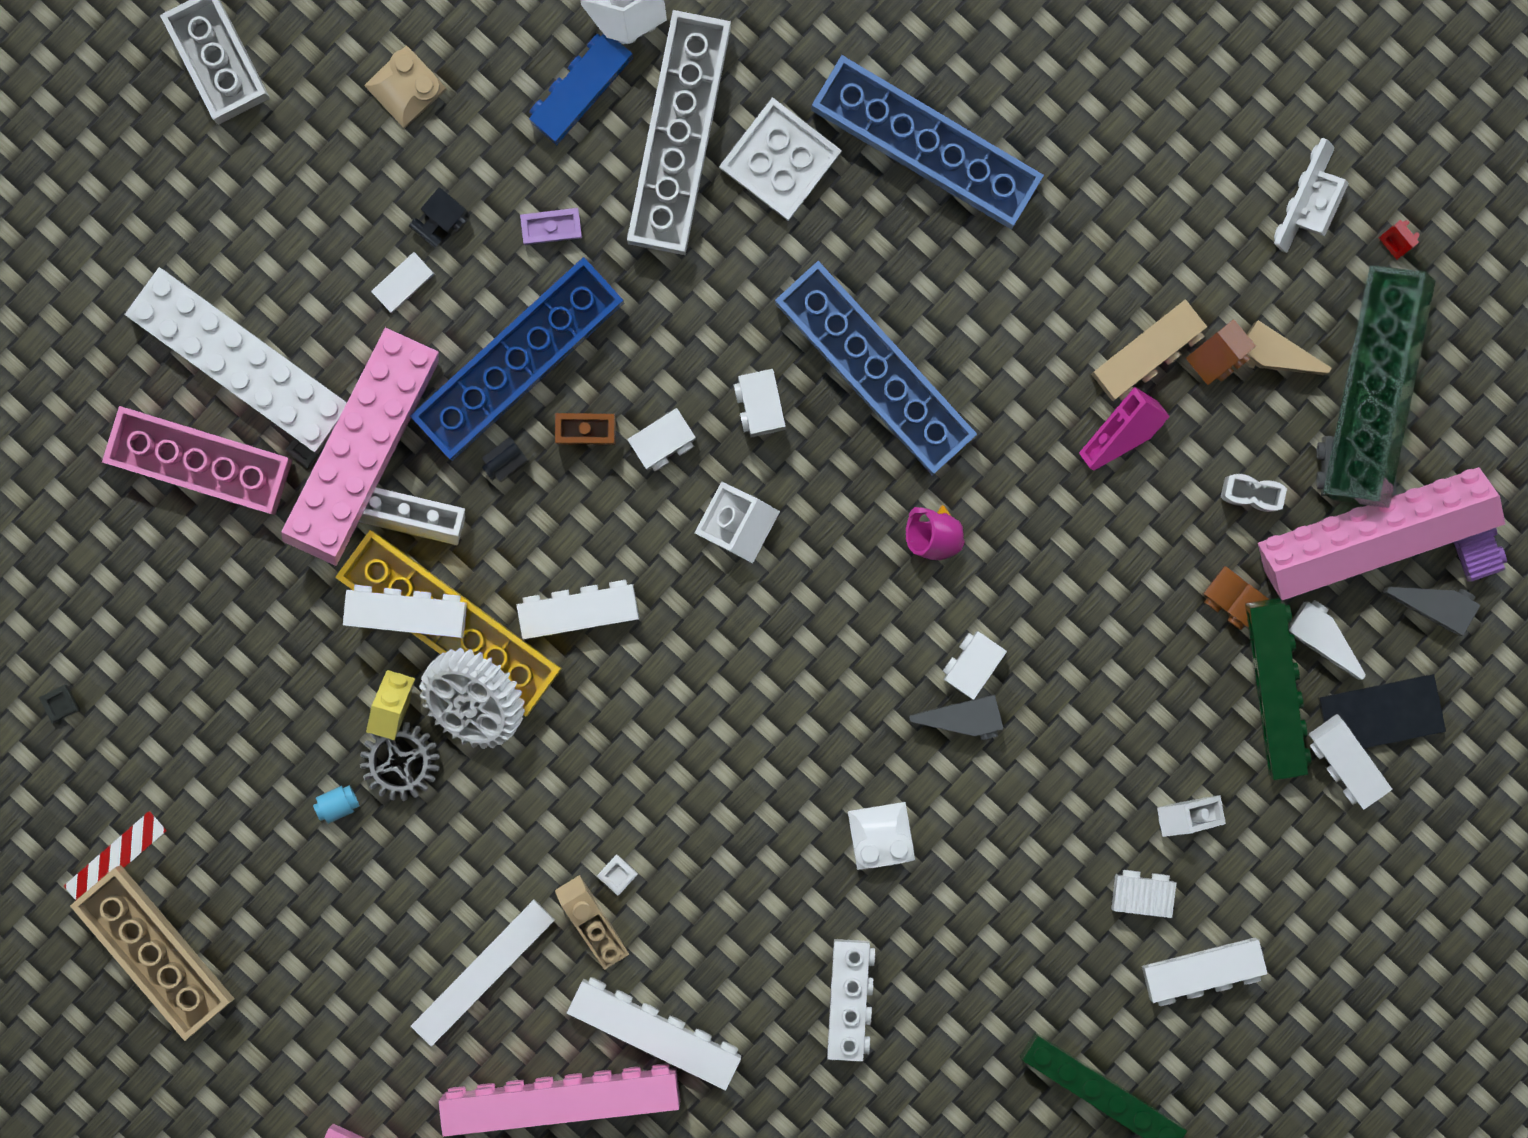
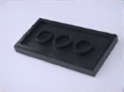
(1388, 711)

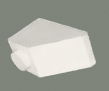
(1191, 816)

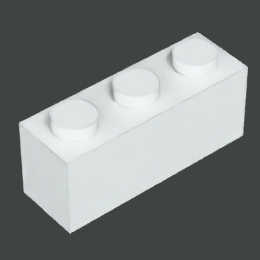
(1349, 762)

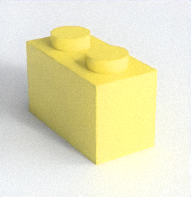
(390, 705)

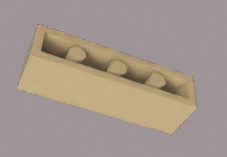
(1149, 350)

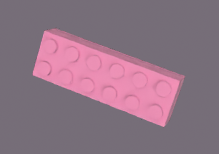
(197, 460)

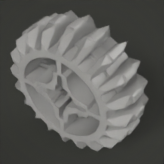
(405, 773)

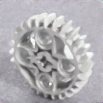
(472, 698)

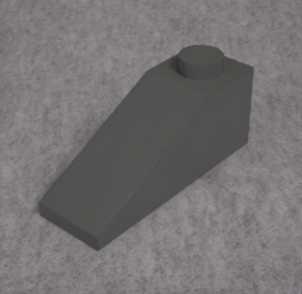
(1444, 607)
(968, 717)

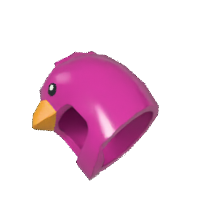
(936, 538)

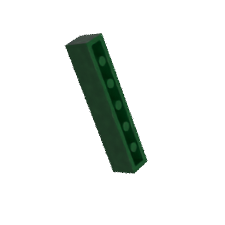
(1277, 688)
(1099, 1090)

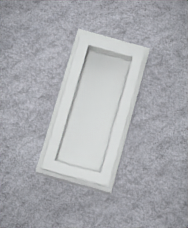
(402, 282)

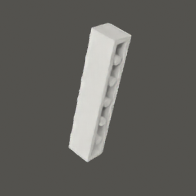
(654, 1034)

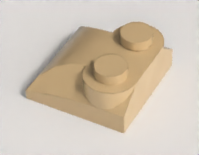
(405, 86)

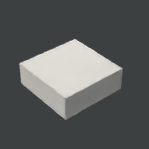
(617, 874)

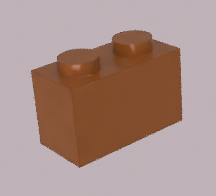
(1221, 352)
(585, 429)

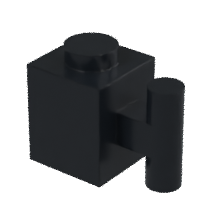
(443, 213)
(504, 460)

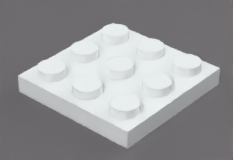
(780, 159)

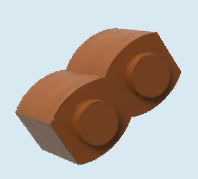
(1230, 594)

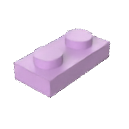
(551, 226)

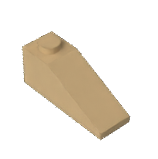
(1279, 353)

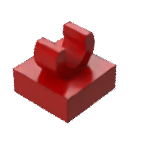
(1399, 239)

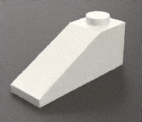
(1322, 635)

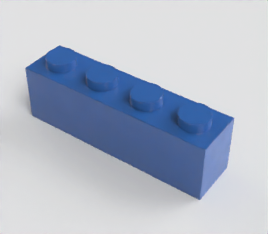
(580, 88)

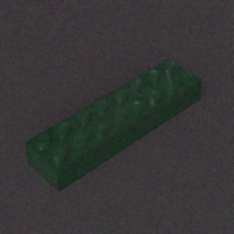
(1379, 386)

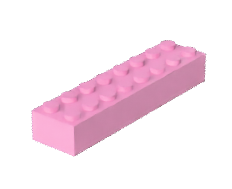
(360, 446)
(1379, 535)
(559, 1101)

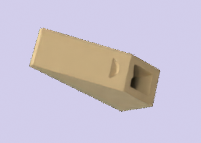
(591, 922)

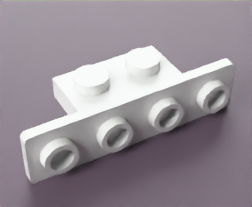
(1315, 199)

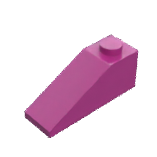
(1126, 428)

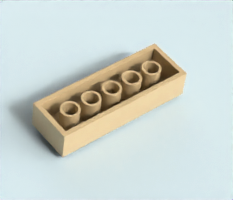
(152, 952)

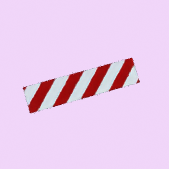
(119, 853)

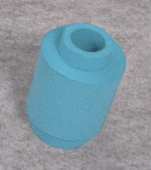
(336, 804)

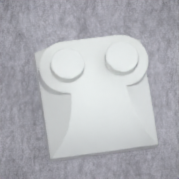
(881, 836)

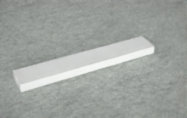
(482, 972)

